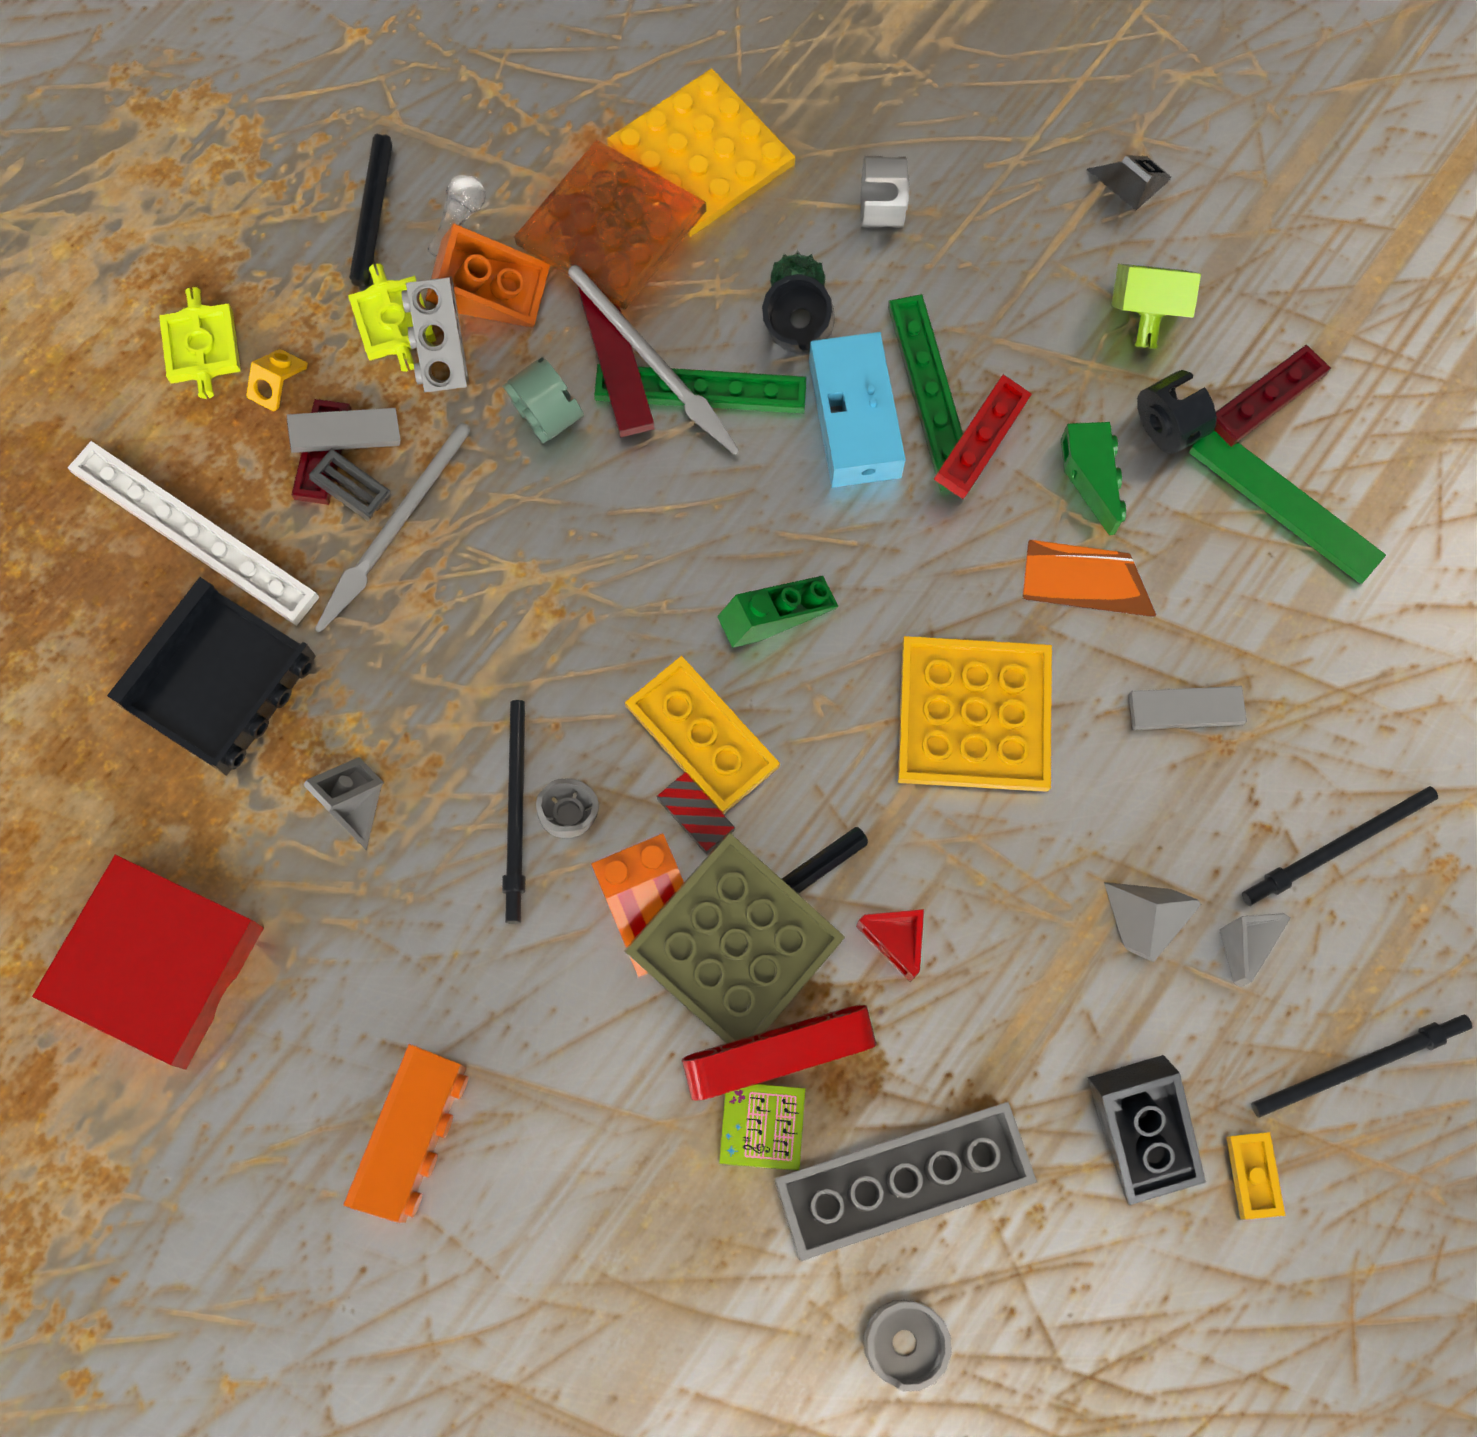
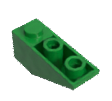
(1091, 467)
(775, 609)

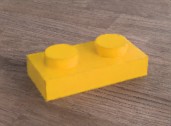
(1255, 1176)

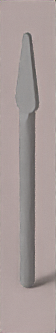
(695, 406)
(355, 578)

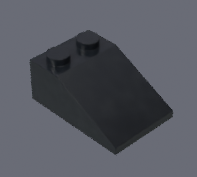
(1148, 1128)

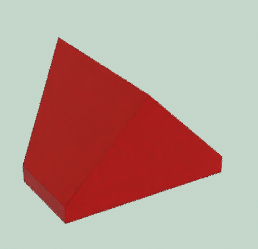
(897, 938)

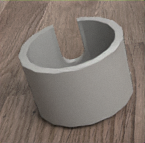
(884, 191)
(931, 1352)

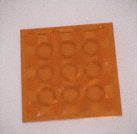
(611, 222)

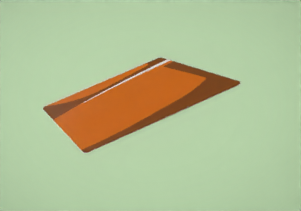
(1085, 578)

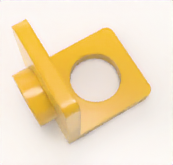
(273, 369)

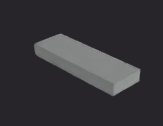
(343, 430)
(1187, 708)

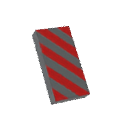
(695, 812)

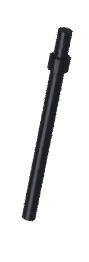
(1281, 879)
(514, 882)
(1429, 1037)

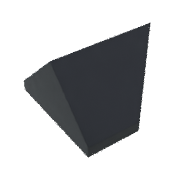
(1132, 179)

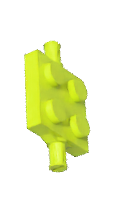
(383, 318)
(199, 343)

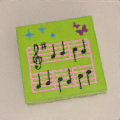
(763, 1127)

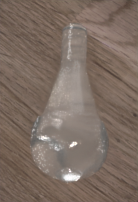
(464, 198)

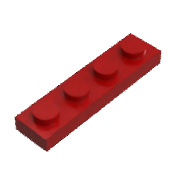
(982, 436)

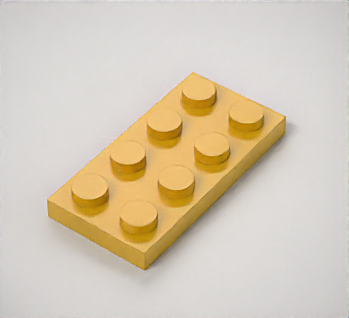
(702, 734)

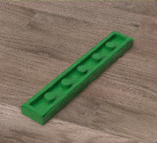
(926, 377)
(723, 389)
(1289, 506)

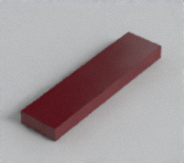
(1269, 394)

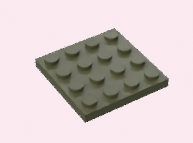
(734, 943)

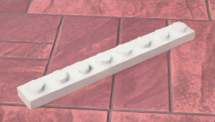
(194, 533)

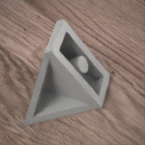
(349, 795)
(1149, 916)
(1249, 942)

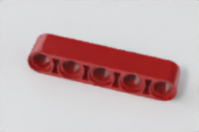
(778, 1052)

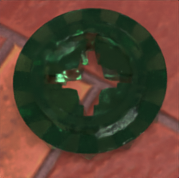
(799, 263)

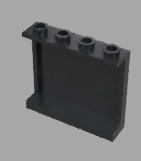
(212, 677)

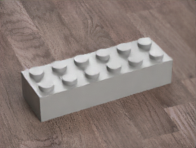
(904, 1181)

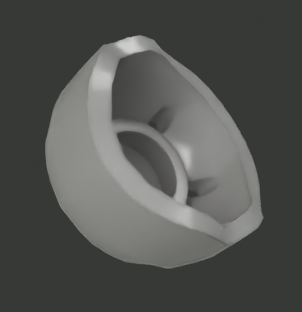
(568, 813)

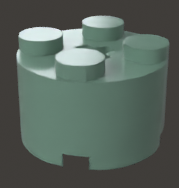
(543, 400)

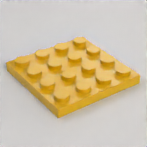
(706, 145)
(975, 714)

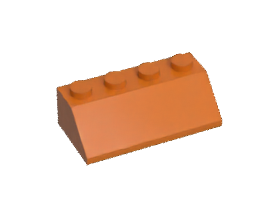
(407, 1135)

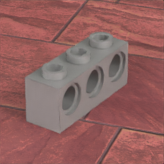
(446, 317)

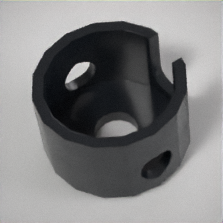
(792, 294)
(1175, 422)

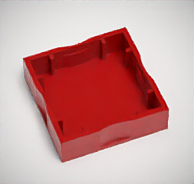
(148, 962)

